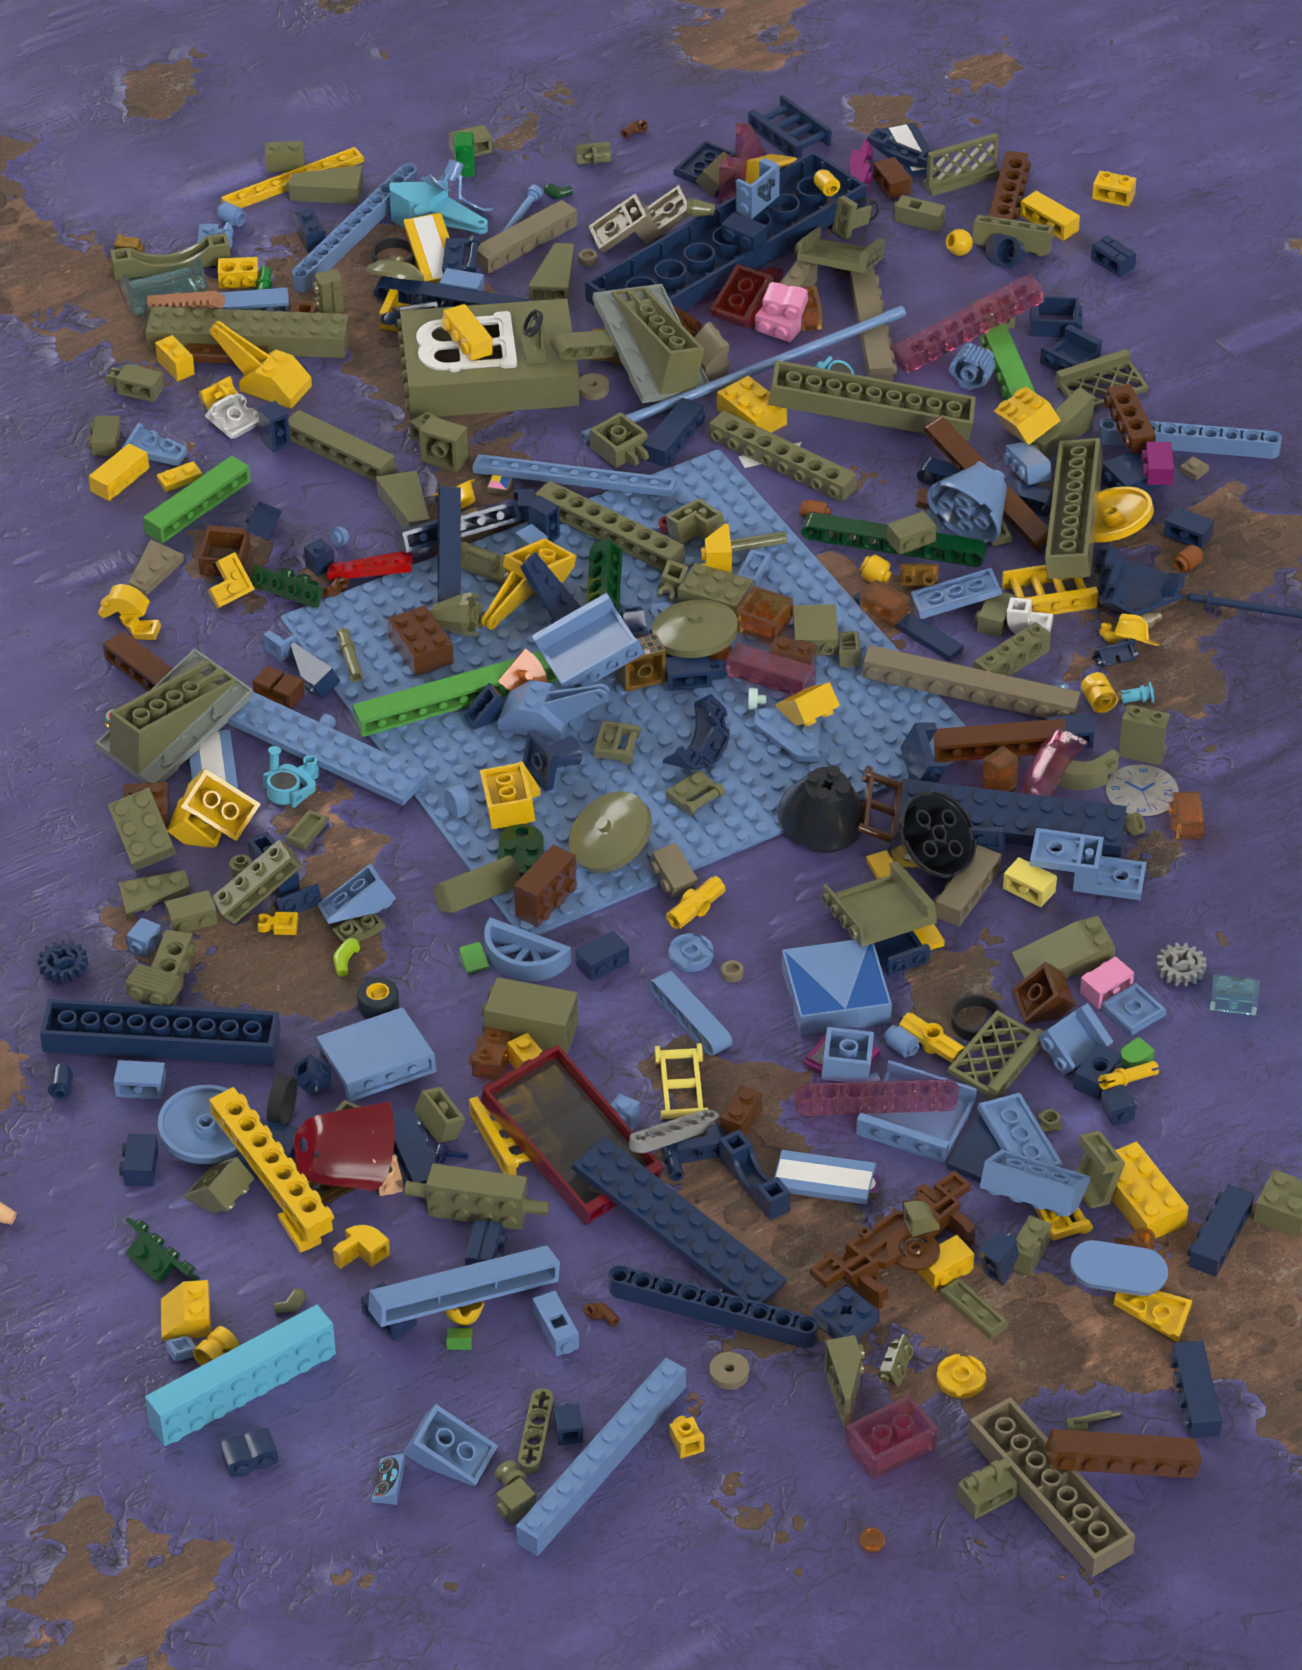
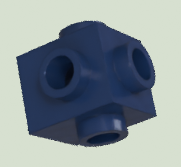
(312, 1075)

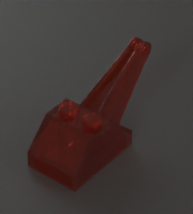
(743, 294)

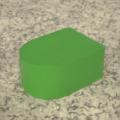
(1136, 1053)

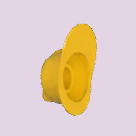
(467, 493)
(1133, 627)

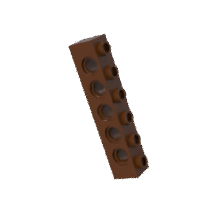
(1010, 185)

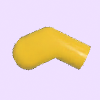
(1104, 632)

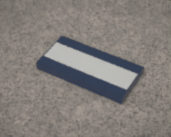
(912, 137)

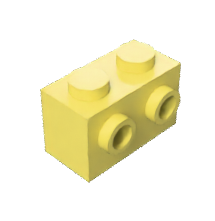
(1029, 882)

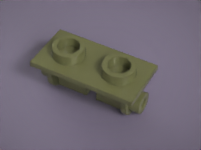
(896, 1361)

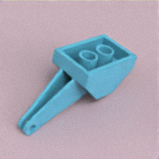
(421, 199)

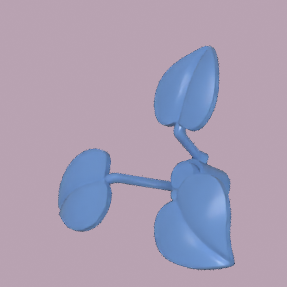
(452, 173)

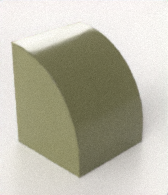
(919, 1218)

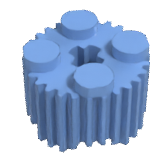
(972, 366)

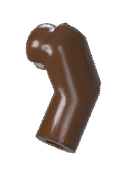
(634, 127)

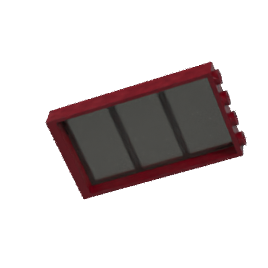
(555, 1120)

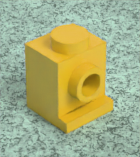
(684, 1432)

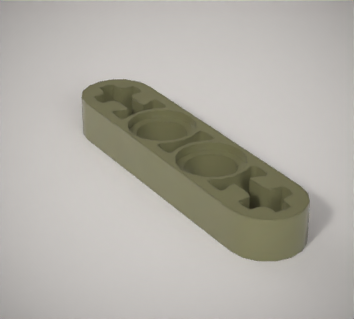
(539, 1431)

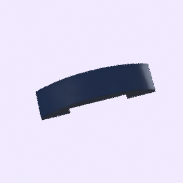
(905, 155)

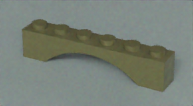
(142, 264)

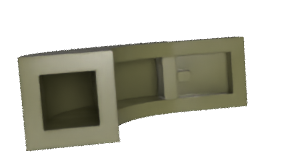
(1091, 773)

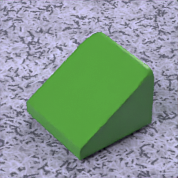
(473, 958)
(459, 1338)

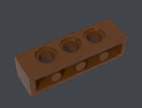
(1129, 417)

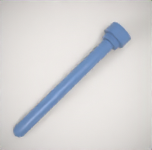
(533, 194)

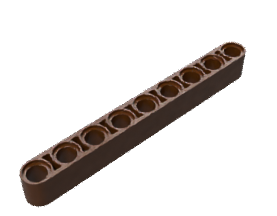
(963, 457)

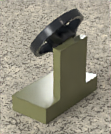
(850, 217)
(533, 338)

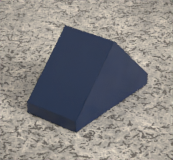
(485, 708)

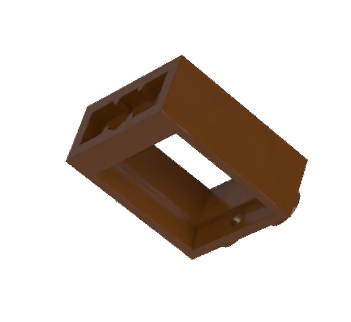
(216, 537)

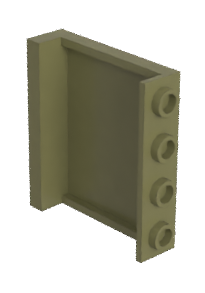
(838, 254)
(882, 907)

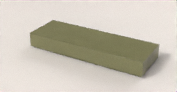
(974, 1308)

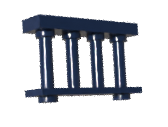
(786, 141)

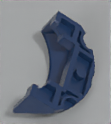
(709, 738)

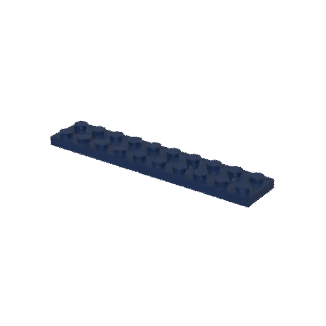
(678, 1222)

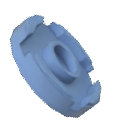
(690, 952)

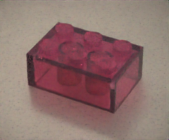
(891, 1436)

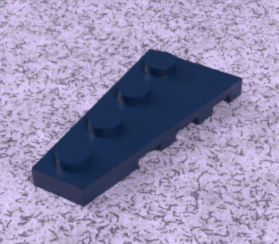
(549, 588)

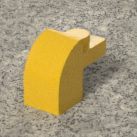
(124, 600)
(361, 1242)

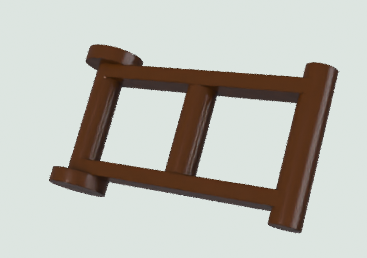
(869, 778)

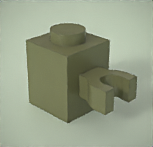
(671, 579)

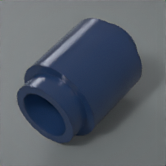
(60, 1081)

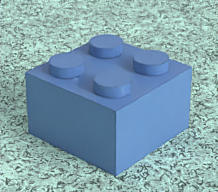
(847, 1055)

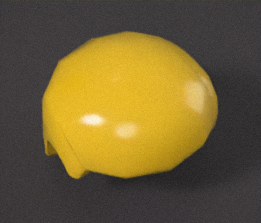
(465, 1314)

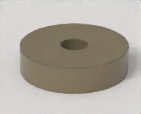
(593, 386)
(729, 1361)

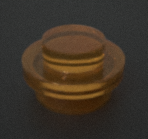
(872, 1540)

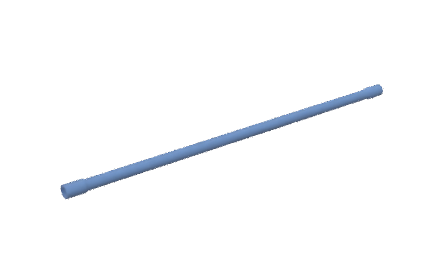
(889, 316)

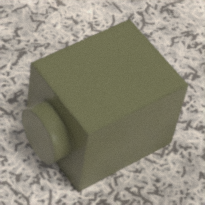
(515, 1501)

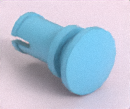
(1138, 694)

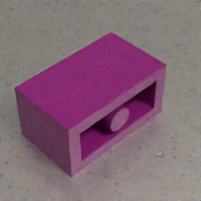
(1159, 463)

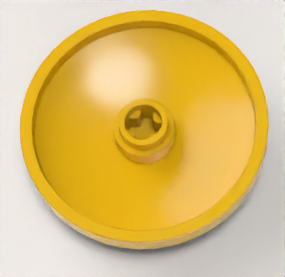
(1122, 513)

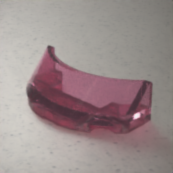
(1051, 762)

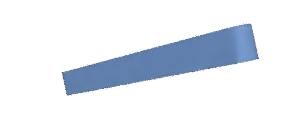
(1204, 438)

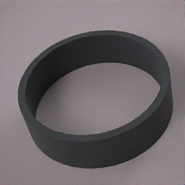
(393, 242)
(973, 1000)
(282, 1099)

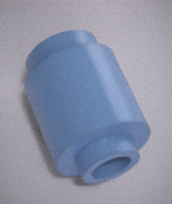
(230, 213)
(901, 1041)

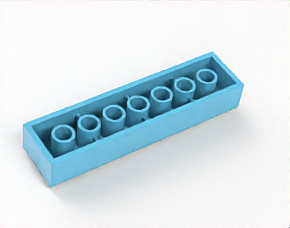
(240, 1375)

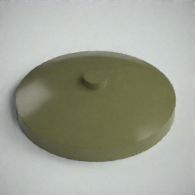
(696, 628)
(610, 832)

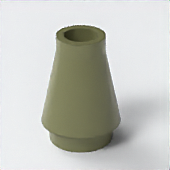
(699, 208)

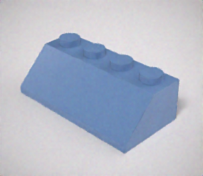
(1034, 1182)

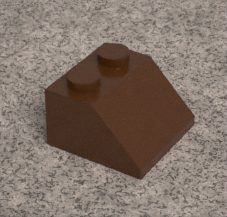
(1043, 995)

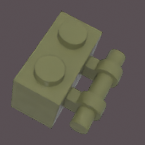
(987, 1488)

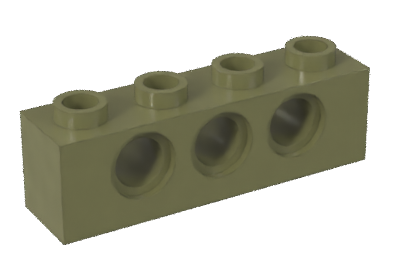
(1016, 651)
(174, 955)

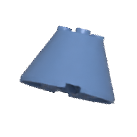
(971, 502)

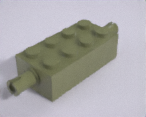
(477, 1195)

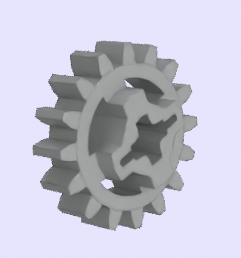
(1183, 964)

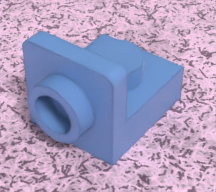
(278, 647)

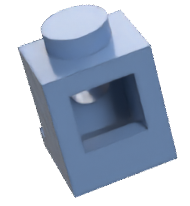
(627, 1109)

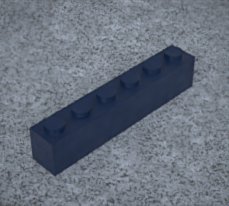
(472, 522)

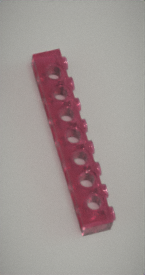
(968, 323)

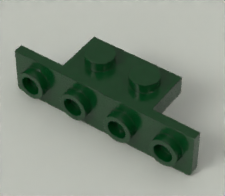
(288, 585)
(153, 1256)

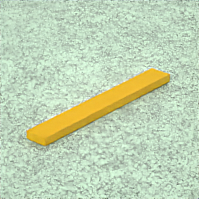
(277, 184)

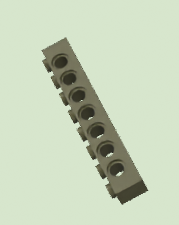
(783, 456)
(604, 523)

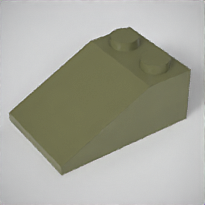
(844, 1373)

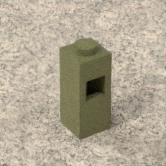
(919, 213)

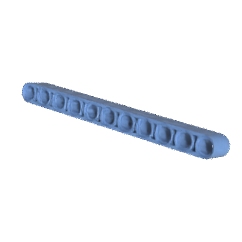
(350, 231)

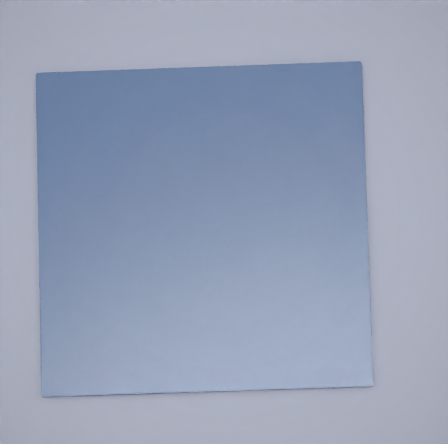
(753, 771)

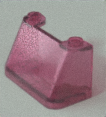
(731, 169)

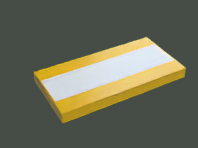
(427, 239)

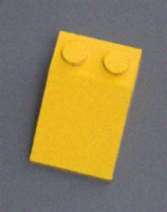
(507, 795)

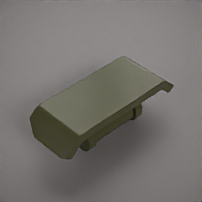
(483, 562)
(477, 885)

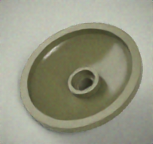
(395, 268)

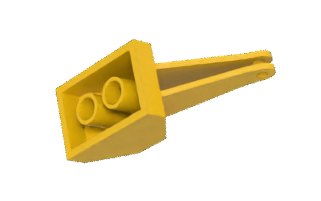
(267, 376)
(516, 587)

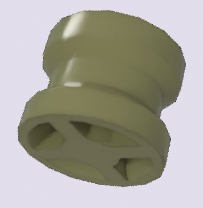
(508, 1473)

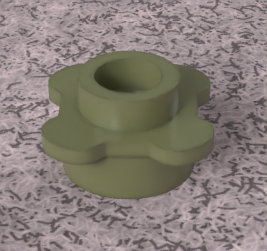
(1050, 1120)

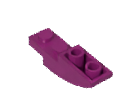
(861, 163)

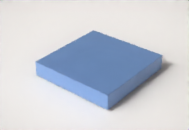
(1133, 1009)

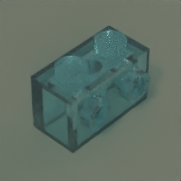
(1234, 994)

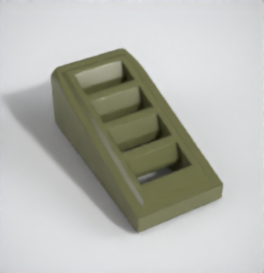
(849, 649)

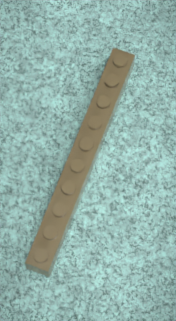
(968, 683)

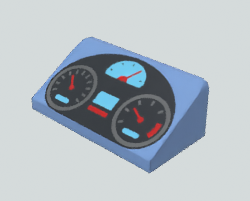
(389, 1479)

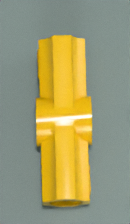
(695, 902)
(932, 1037)

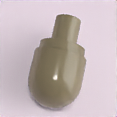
(1151, 618)

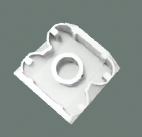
(233, 416)

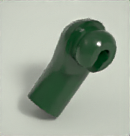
(557, 192)

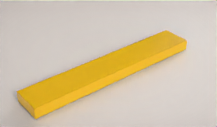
(880, 867)

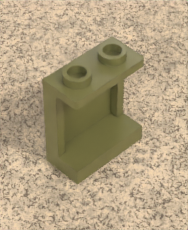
(818, 626)
(1143, 735)
(1102, 1165)

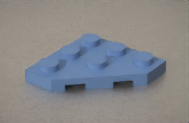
(797, 740)

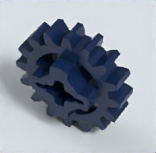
(62, 961)

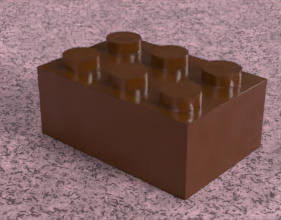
(420, 640)
(545, 885)

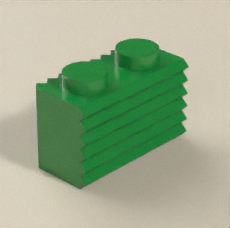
(465, 152)

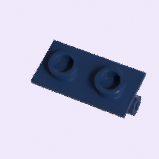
(1106, 654)
(299, 900)

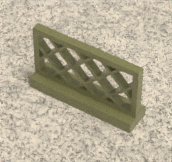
(964, 175)
(1095, 370)
(1015, 1062)

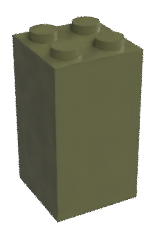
(534, 1009)

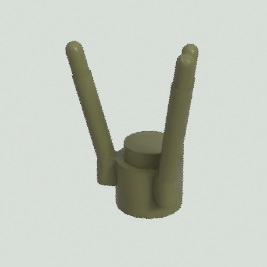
(1081, 1423)

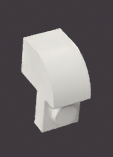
(1021, 615)

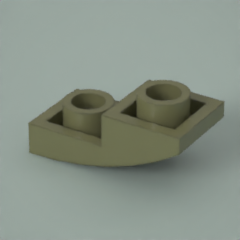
(359, 929)

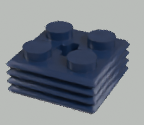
(846, 1314)

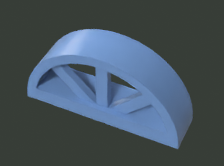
(554, 955)

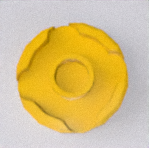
(961, 1376)

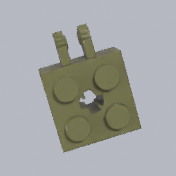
(619, 441)

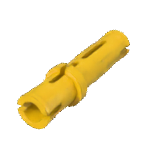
(1124, 1076)

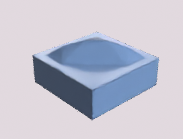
(180, 1348)

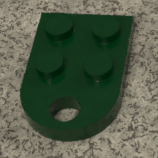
(524, 849)

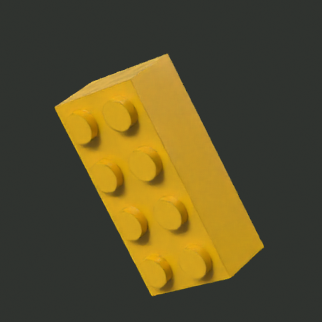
(1146, 1194)

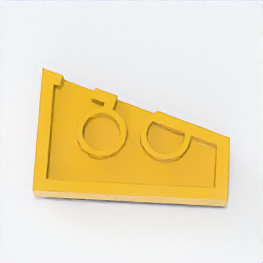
(1160, 1311)

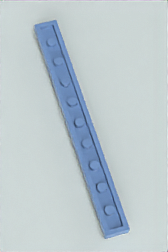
(575, 475)

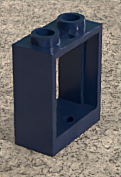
(1055, 306)

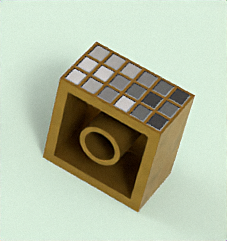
(647, 668)

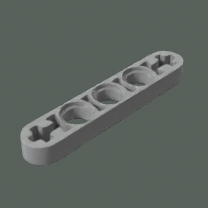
(673, 1131)

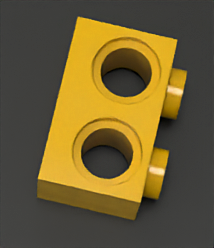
(238, 272)

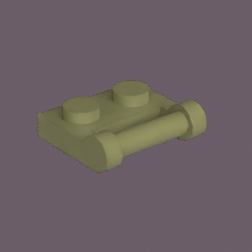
(609, 741)
(691, 788)

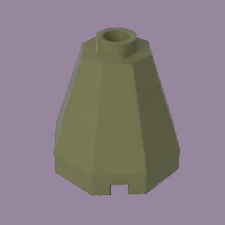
(459, 614)

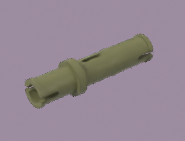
(347, 649)

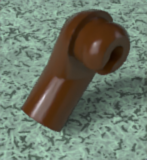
(335, 588)
(601, 1311)

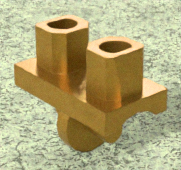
(919, 574)

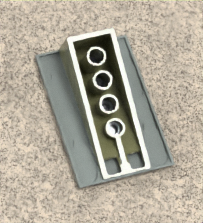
(651, 341)
(173, 718)

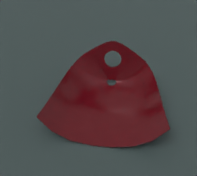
(348, 1147)

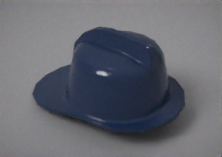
(1005, 250)

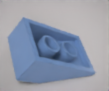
(357, 897)
(450, 1447)

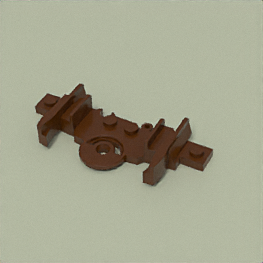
(881, 1245)

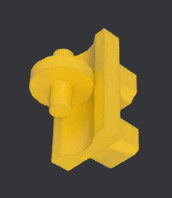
(217, 392)

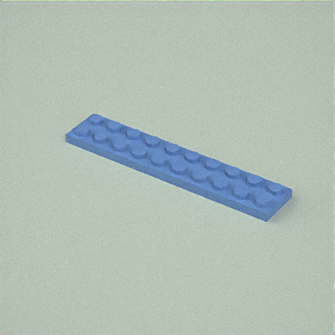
(333, 749)

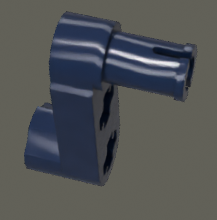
(691, 1150)

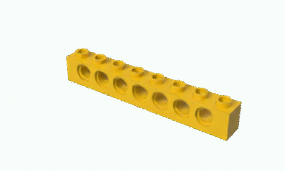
(271, 1164)

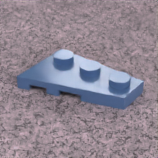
(158, 448)

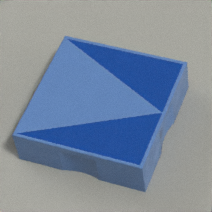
(836, 986)

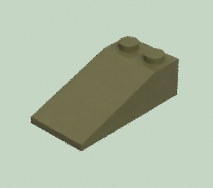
(1071, 949)

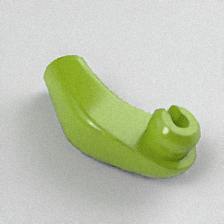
(343, 954)

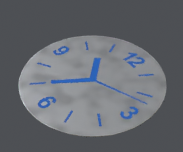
(1141, 789)

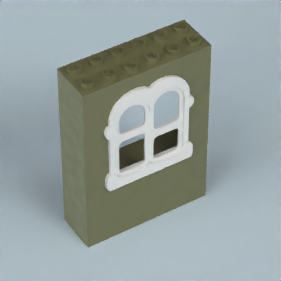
(485, 384)

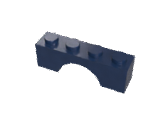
(767, 1193)

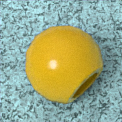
(959, 242)

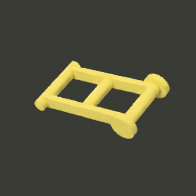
(697, 1055)

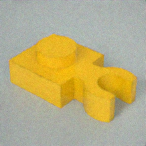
(282, 924)

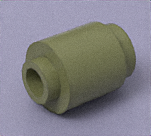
(238, 864)

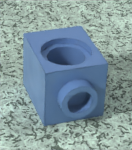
(144, 938)

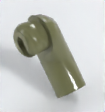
(292, 1303)

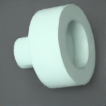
(755, 699)

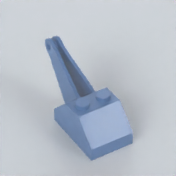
(546, 708)

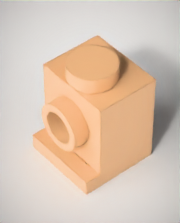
(393, 1182)

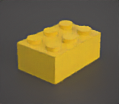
(750, 402)
(1026, 415)

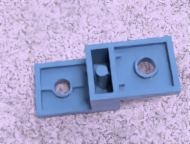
(1092, 871)

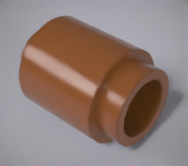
(813, 506)
(1187, 559)

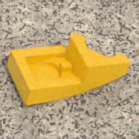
(141, 629)

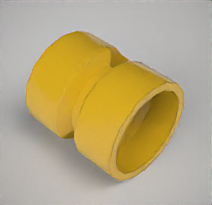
(1099, 692)
(218, 1343)

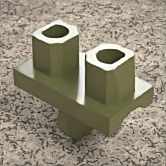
(593, 153)

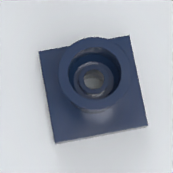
(544, 759)

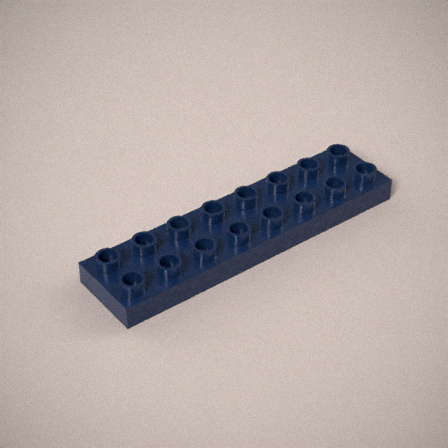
(699, 261)

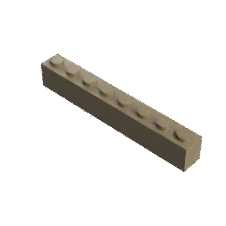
(874, 342)

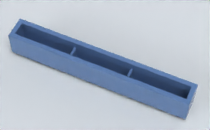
(463, 1286)

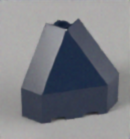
(1132, 586)

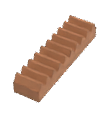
(203, 300)

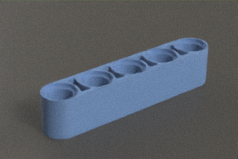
(690, 1013)

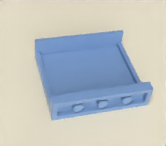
(587, 644)
(377, 1053)
(919, 1133)

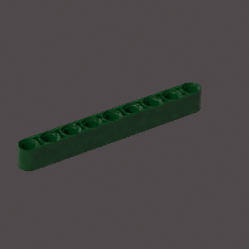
(874, 537)

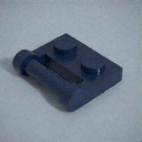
(455, 253)

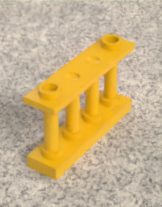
(1053, 603)
(497, 1145)

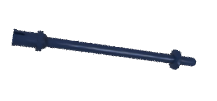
(1210, 600)

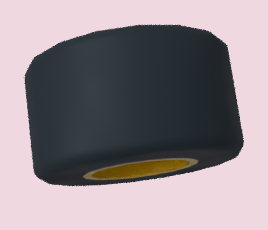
(377, 997)

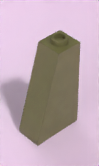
(327, 186)
(554, 274)
(1076, 419)
(403, 497)

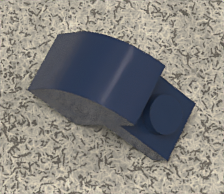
(635, 621)

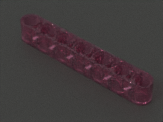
(876, 1097)

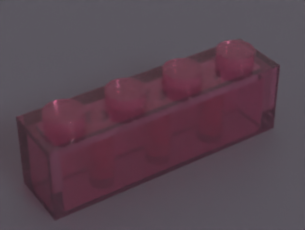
(770, 669)

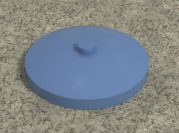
(190, 1129)

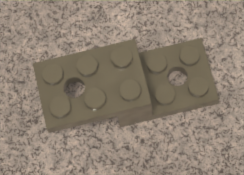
(636, 217)

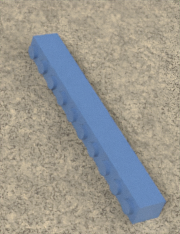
(601, 1457)

